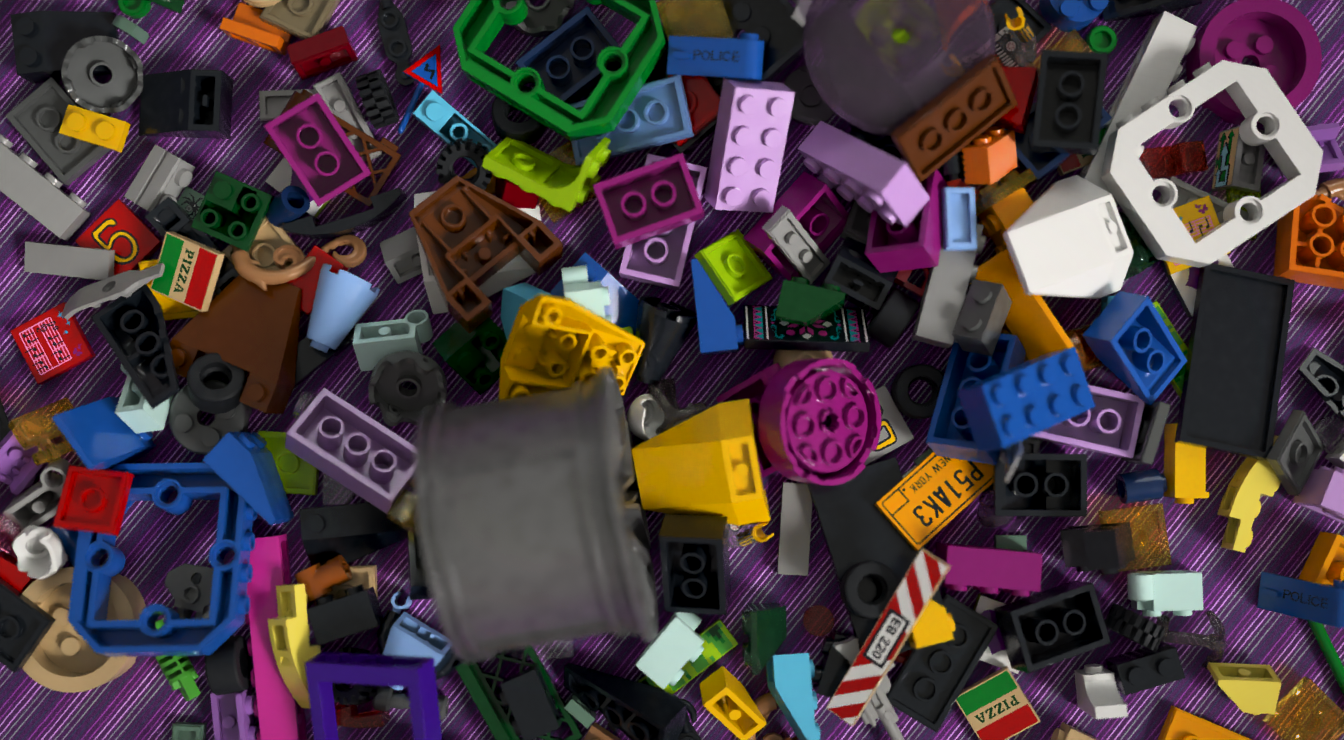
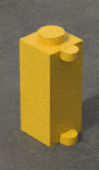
(1183, 469)

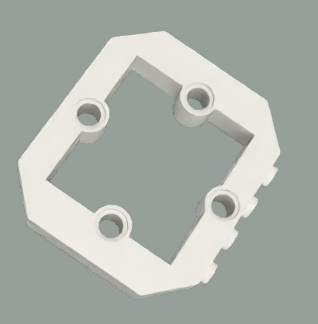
(1284, 138)

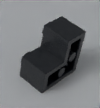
(1098, 547)

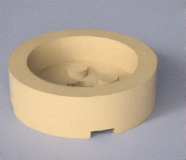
(63, 657)

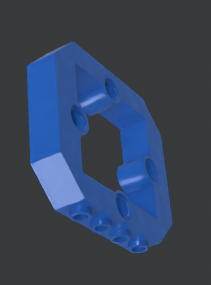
(229, 583)

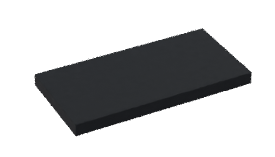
(1235, 361)
(861, 533)

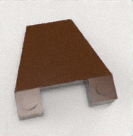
(473, 237)
(252, 332)

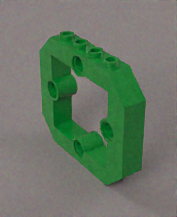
(610, 98)

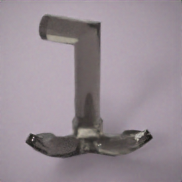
(669, 404)
(1215, 641)

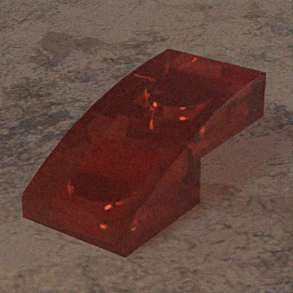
(1175, 160)
(349, 717)

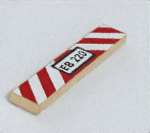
(888, 636)

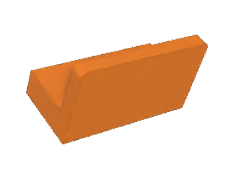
(250, 29)

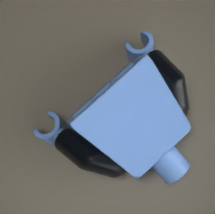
(410, 637)

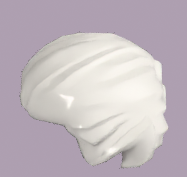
(39, 552)

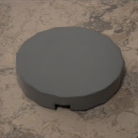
(807, 104)

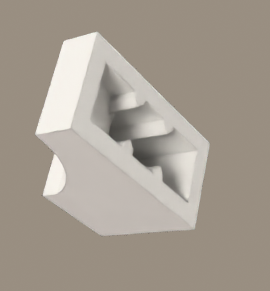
(1098, 693)

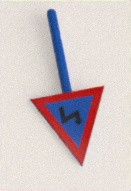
(426, 72)

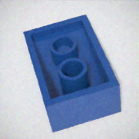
(623, 303)
(715, 321)
(1136, 345)
(102, 436)
(252, 473)

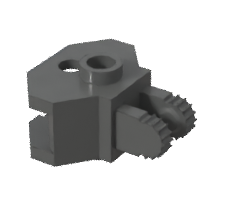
(191, 590)

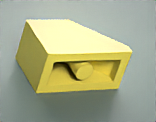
(1249, 686)

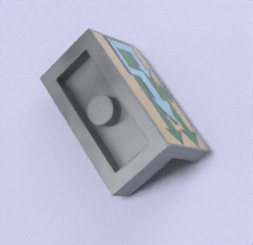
(1237, 164)

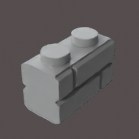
(159, 178)

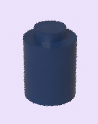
(288, 206)
(1140, 486)

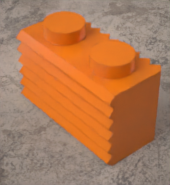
(990, 156)

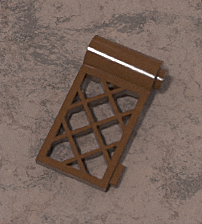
(384, 146)

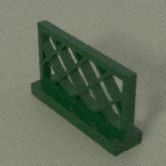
(492, 707)

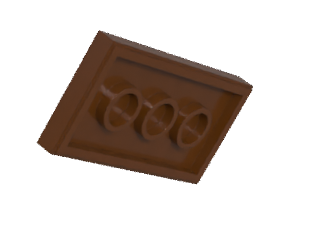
(954, 118)

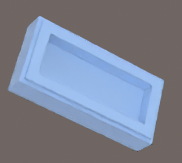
(959, 219)

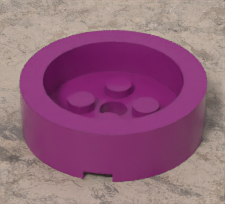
(1269, 35)
(793, 417)

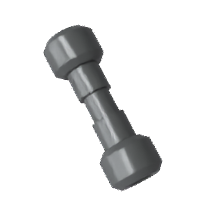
(388, 699)

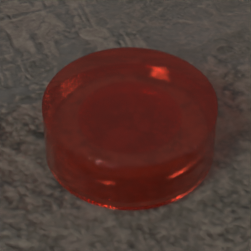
(818, 620)

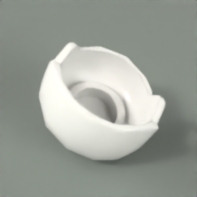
(644, 417)

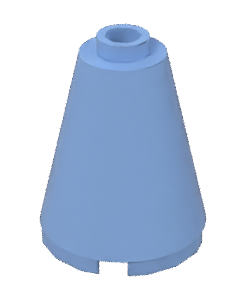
(337, 307)

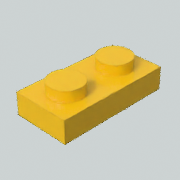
(94, 128)

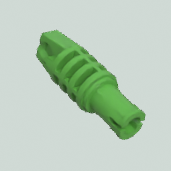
(179, 672)

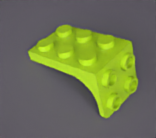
(546, 176)

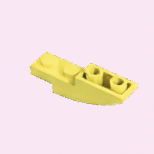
(1242, 501)
(290, 640)

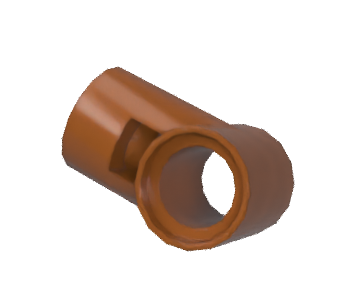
(321, 579)

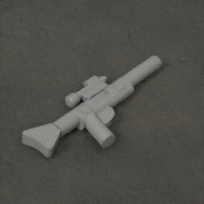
(879, 704)

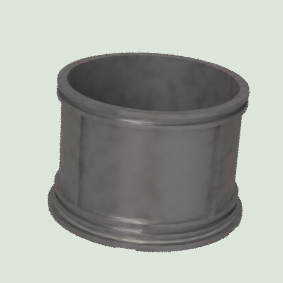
(534, 520)

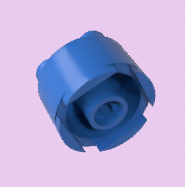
(1071, 13)

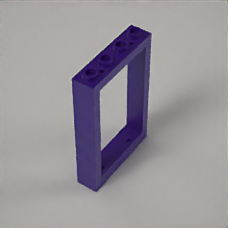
(373, 669)

